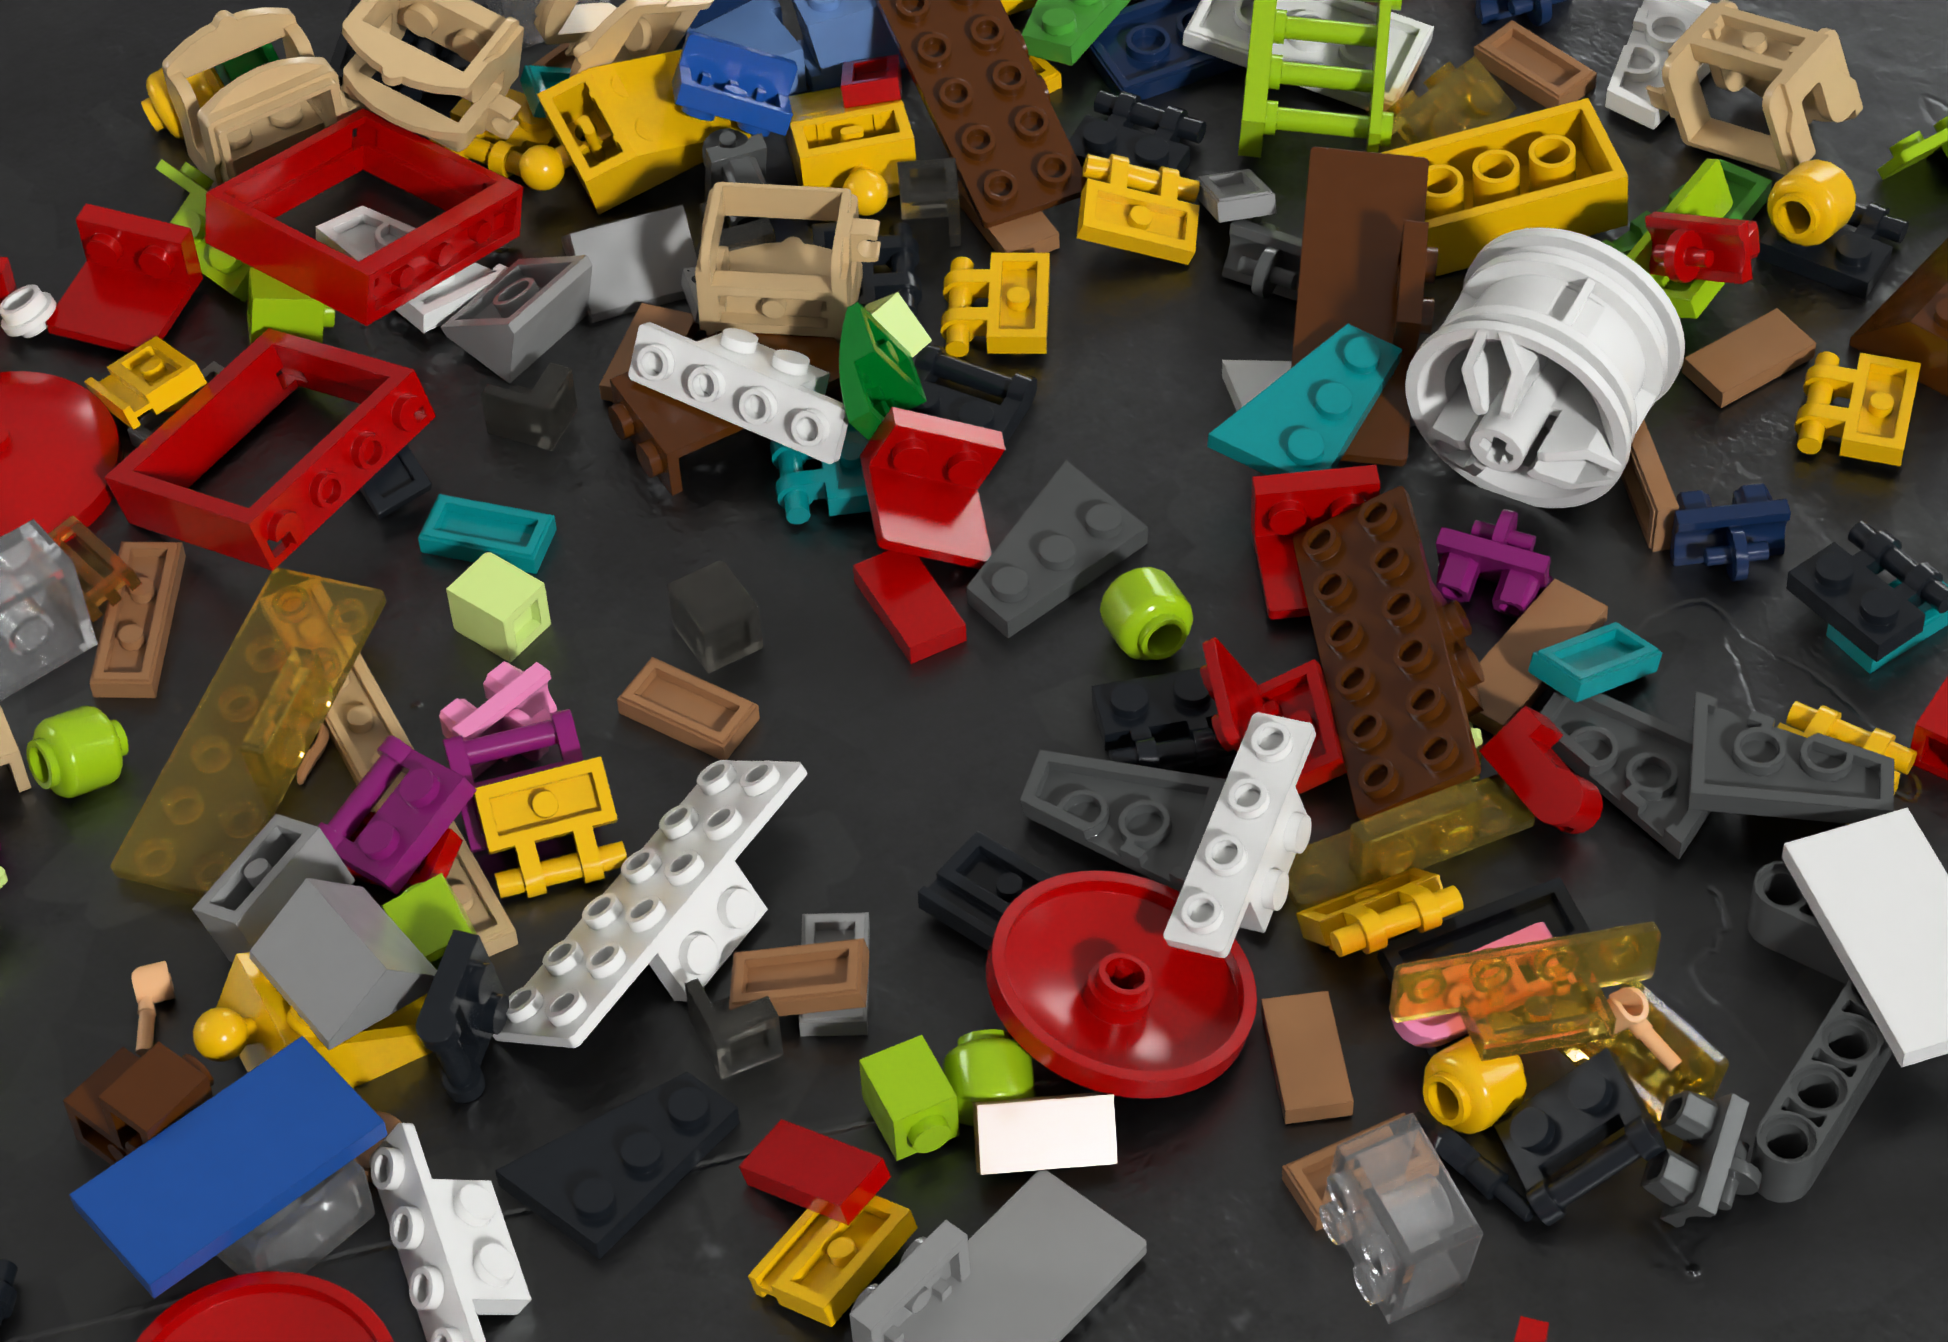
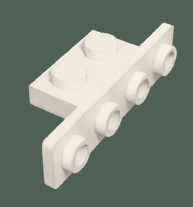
(746, 385)
(1248, 841)
(447, 1241)

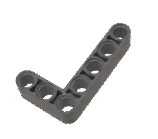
(1821, 1078)

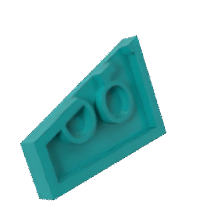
(1312, 409)

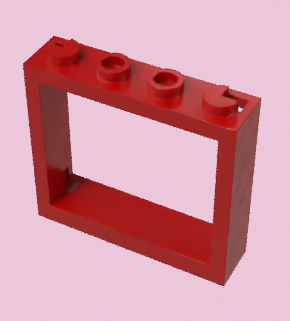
(478, 218)
(156, 475)

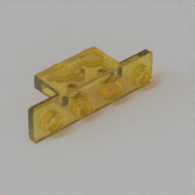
(1407, 838)
(1529, 992)

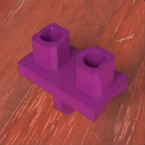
(1495, 555)

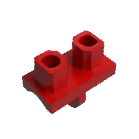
(1702, 247)

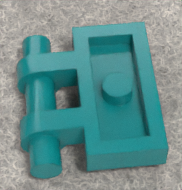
(837, 482)

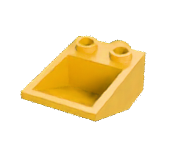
(629, 127)
(849, 146)
(258, 1023)

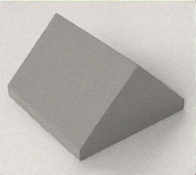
(635, 261)
(523, 312)
(340, 960)

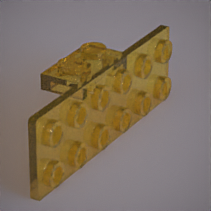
(249, 731)

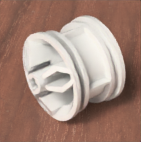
(1545, 367)

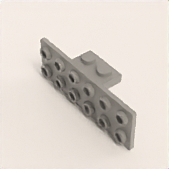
(1015, 1280)

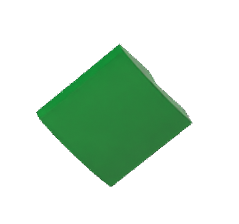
(874, 372)

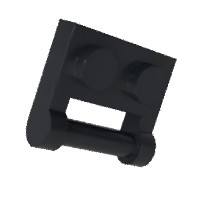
(950, 404)
(463, 1014)
(1568, 1122)

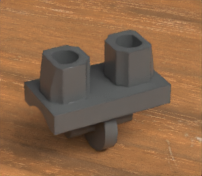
(734, 159)
(1263, 259)
(1710, 1161)

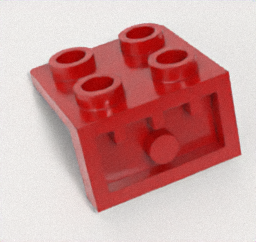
(132, 281)
(925, 486)
(1289, 505)

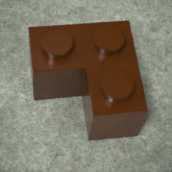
(136, 1099)

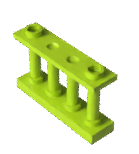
(1269, 71)

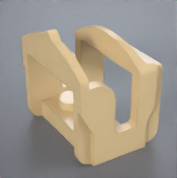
(461, 26)
(609, 34)
(1788, 66)
(260, 109)
(784, 283)

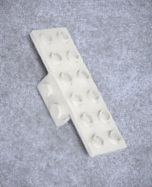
(671, 907)

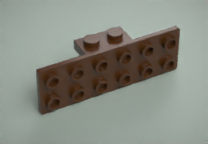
(986, 105)
(1367, 269)
(1390, 655)

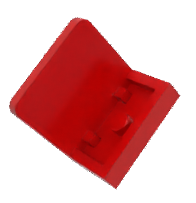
(1293, 695)

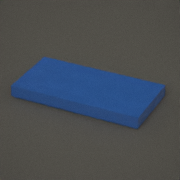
(228, 1166)

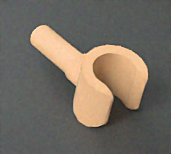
(151, 985)
(1631, 1010)

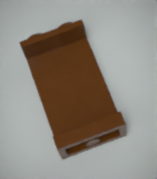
(669, 428)

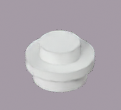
(26, 311)

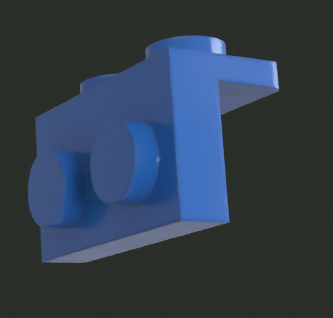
(734, 84)

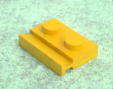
(147, 379)
(827, 1264)

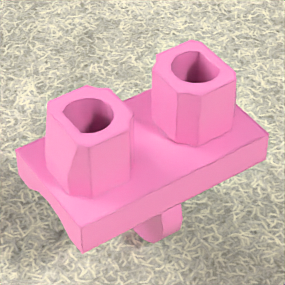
(513, 701)

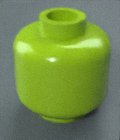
(1146, 614)
(77, 751)
(988, 1068)

